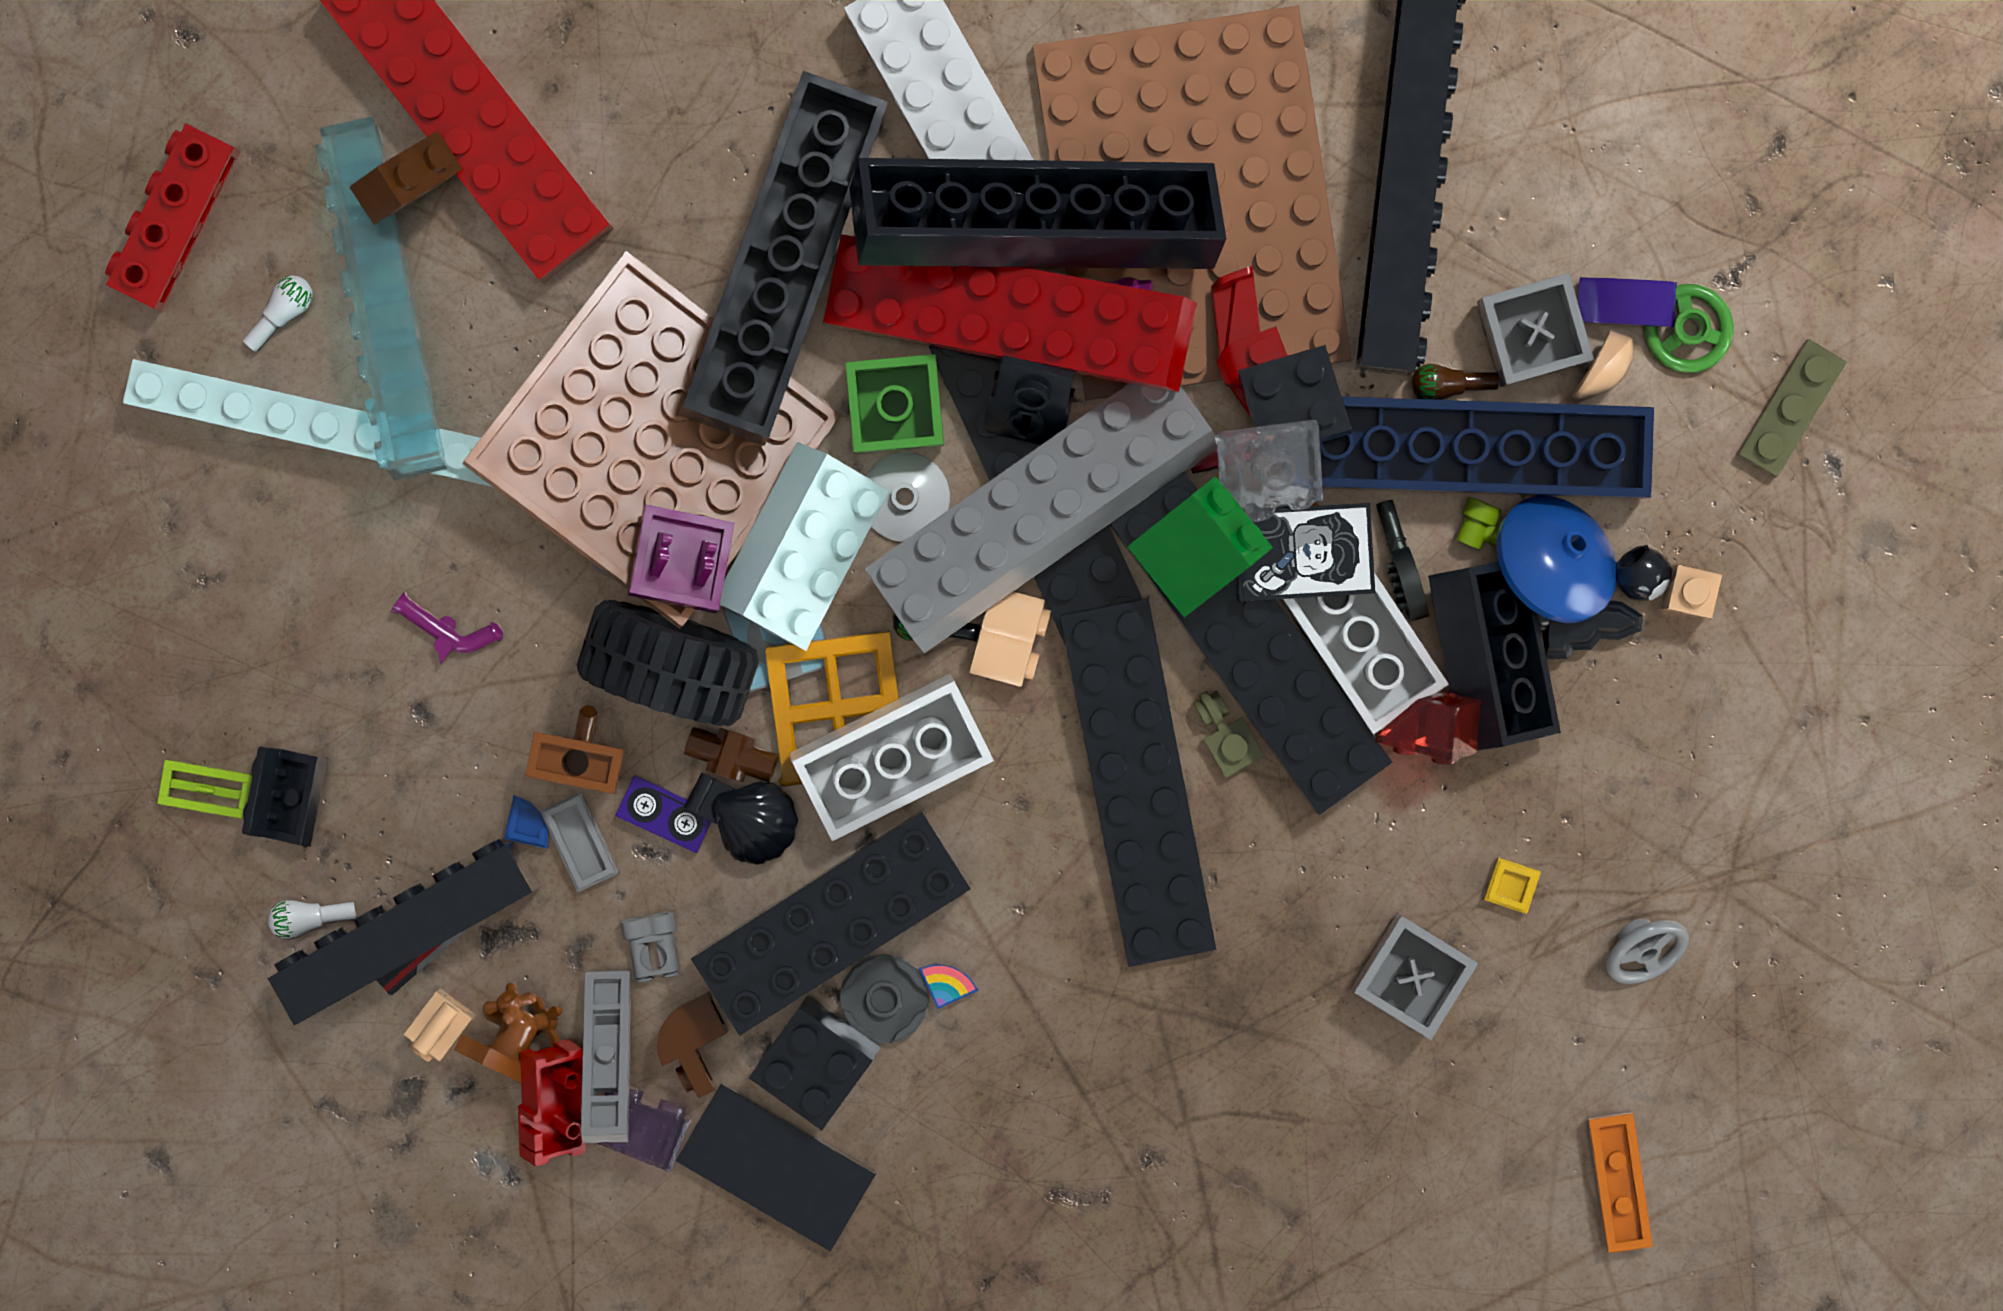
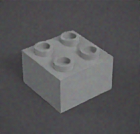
(1535, 330)
(1414, 976)

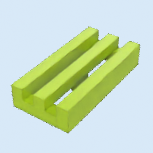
(168, 782)

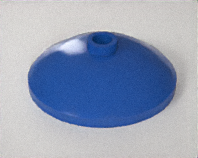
(1556, 559)

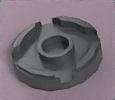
(884, 998)

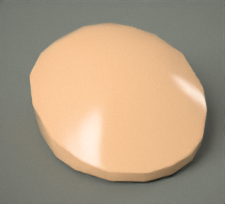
(1608, 367)

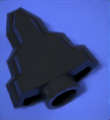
(1611, 623)

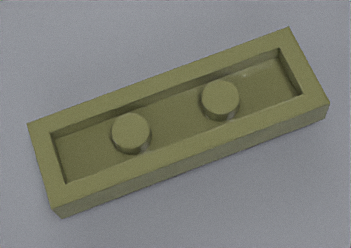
(1792, 408)

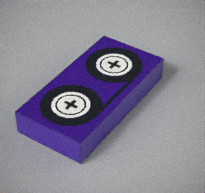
(662, 814)

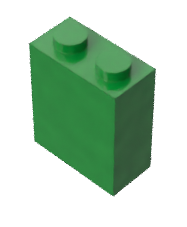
(1200, 546)

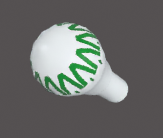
(288, 300)
(295, 918)

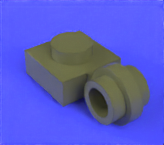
(1231, 744)

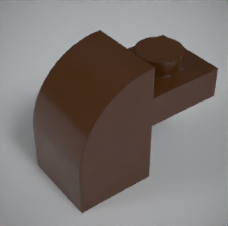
(681, 1036)

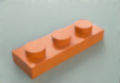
(1619, 1182)

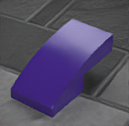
(1627, 302)

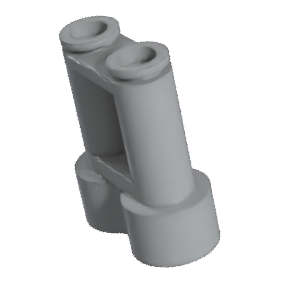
(647, 929)

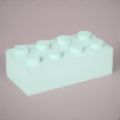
(801, 545)

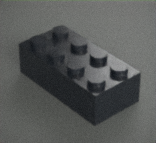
(1494, 655)

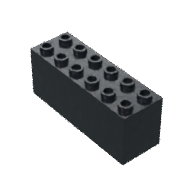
(831, 922)

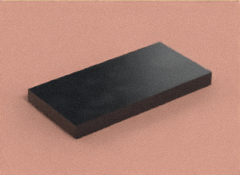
(776, 1167)

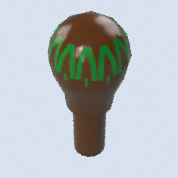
(1441, 382)

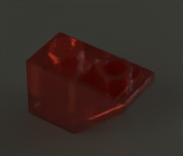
(1435, 726)

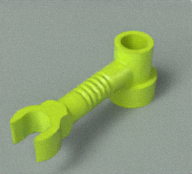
(1479, 523)

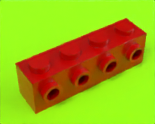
(172, 216)

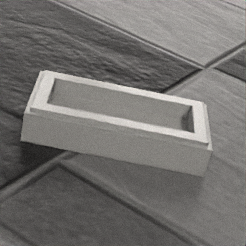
(579, 841)

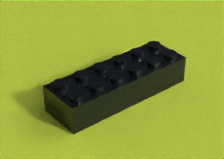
(401, 934)

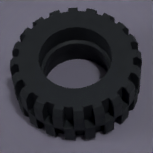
(666, 668)

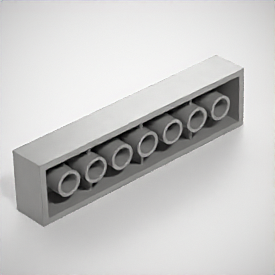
(1040, 509)

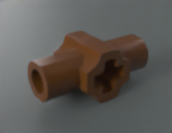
(731, 754)

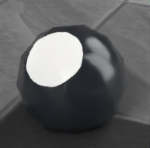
(1643, 573)

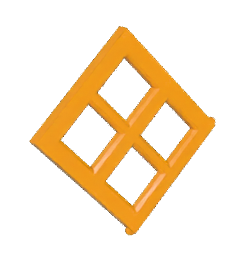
(836, 708)

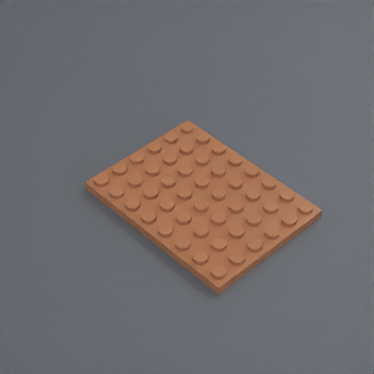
(1227, 97)

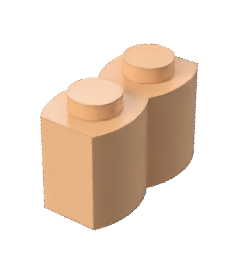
(1008, 638)

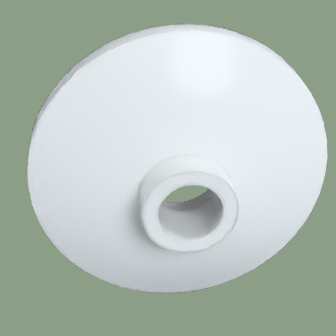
(929, 491)

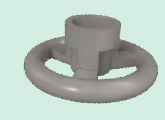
(1643, 943)

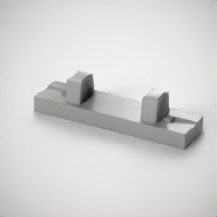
(606, 1056)

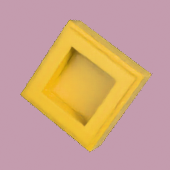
(1512, 885)

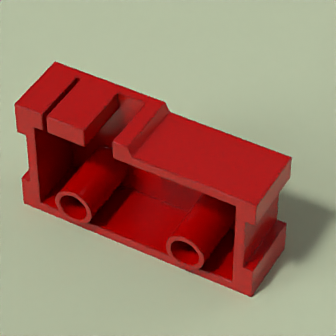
(551, 1102)

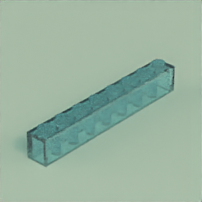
(383, 307)

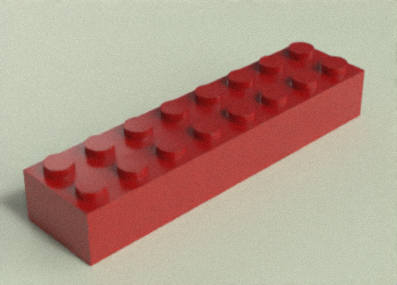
(496, 145)
(1019, 314)

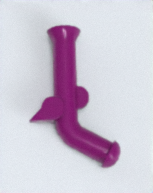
(444, 629)

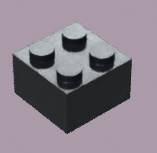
(814, 1062)

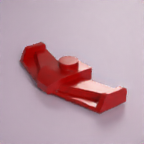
(1238, 329)

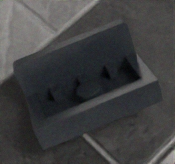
(284, 795)

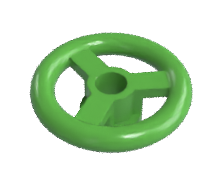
(1721, 339)

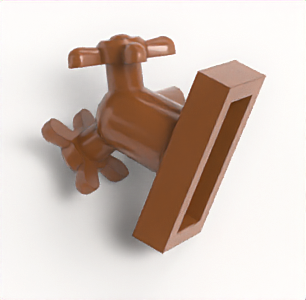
(576, 760)
(515, 1031)

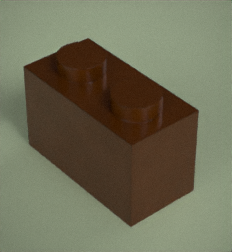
(405, 177)

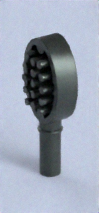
(1402, 566)

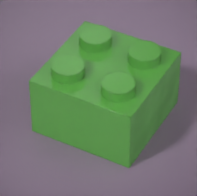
(894, 404)

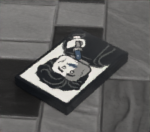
(1313, 554)

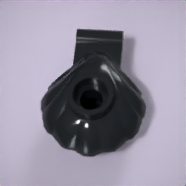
(752, 820)

